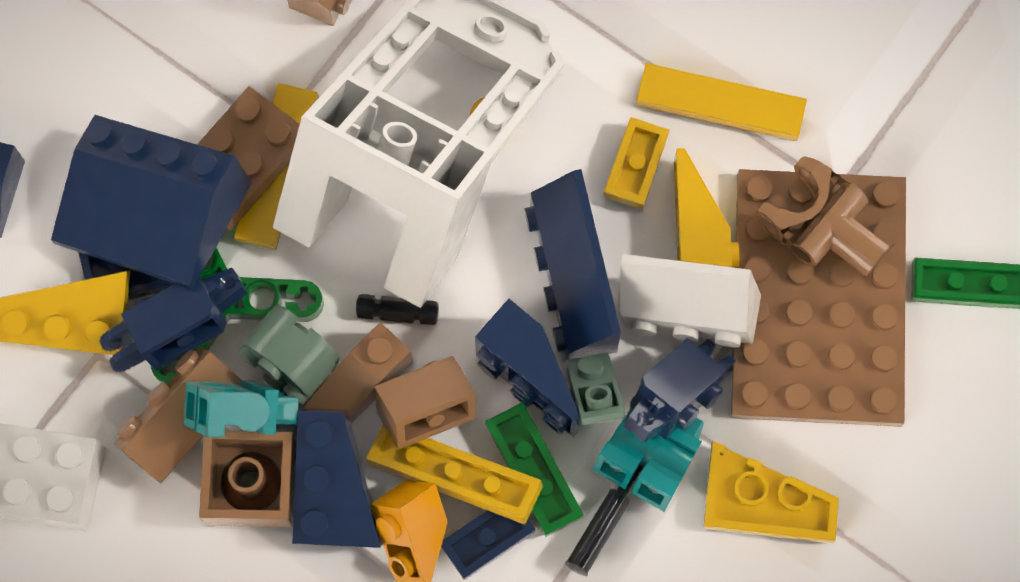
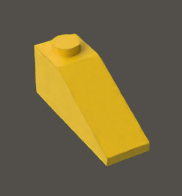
(700, 225)

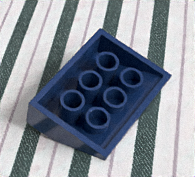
(148, 200)

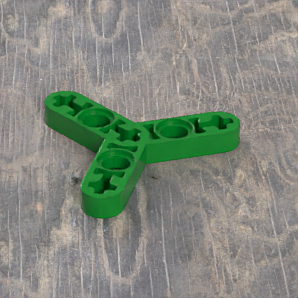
(293, 291)

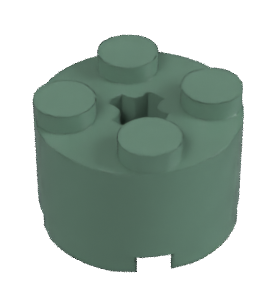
(289, 354)

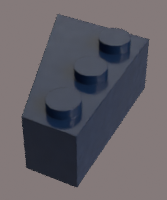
(331, 484)

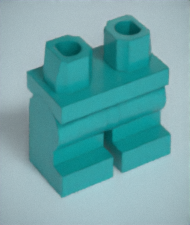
(247, 406)
(662, 460)

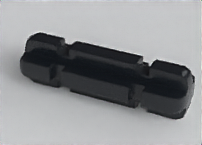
(396, 309)

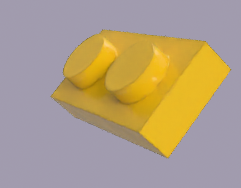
(636, 163)

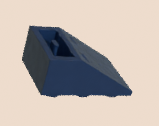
(521, 354)

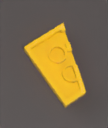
(66, 314)
(761, 501)

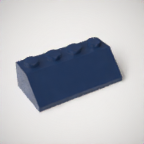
(574, 268)

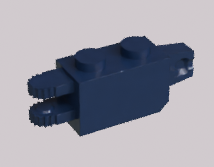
(173, 322)
(676, 390)

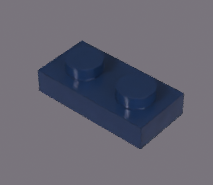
(483, 542)

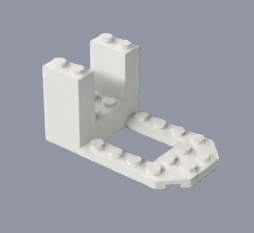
(405, 157)

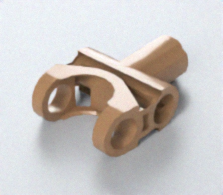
(827, 225)

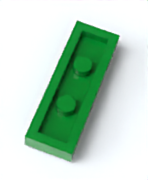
(527, 453)

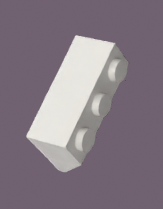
(688, 300)

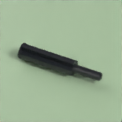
(600, 528)

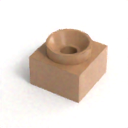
(268, 500)

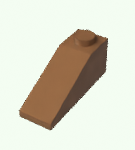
(368, 364)

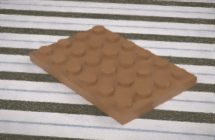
(823, 333)

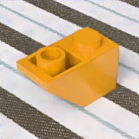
(411, 529)

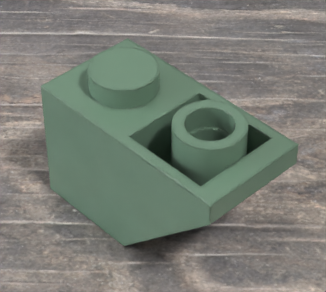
(594, 389)

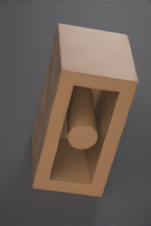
(425, 402)

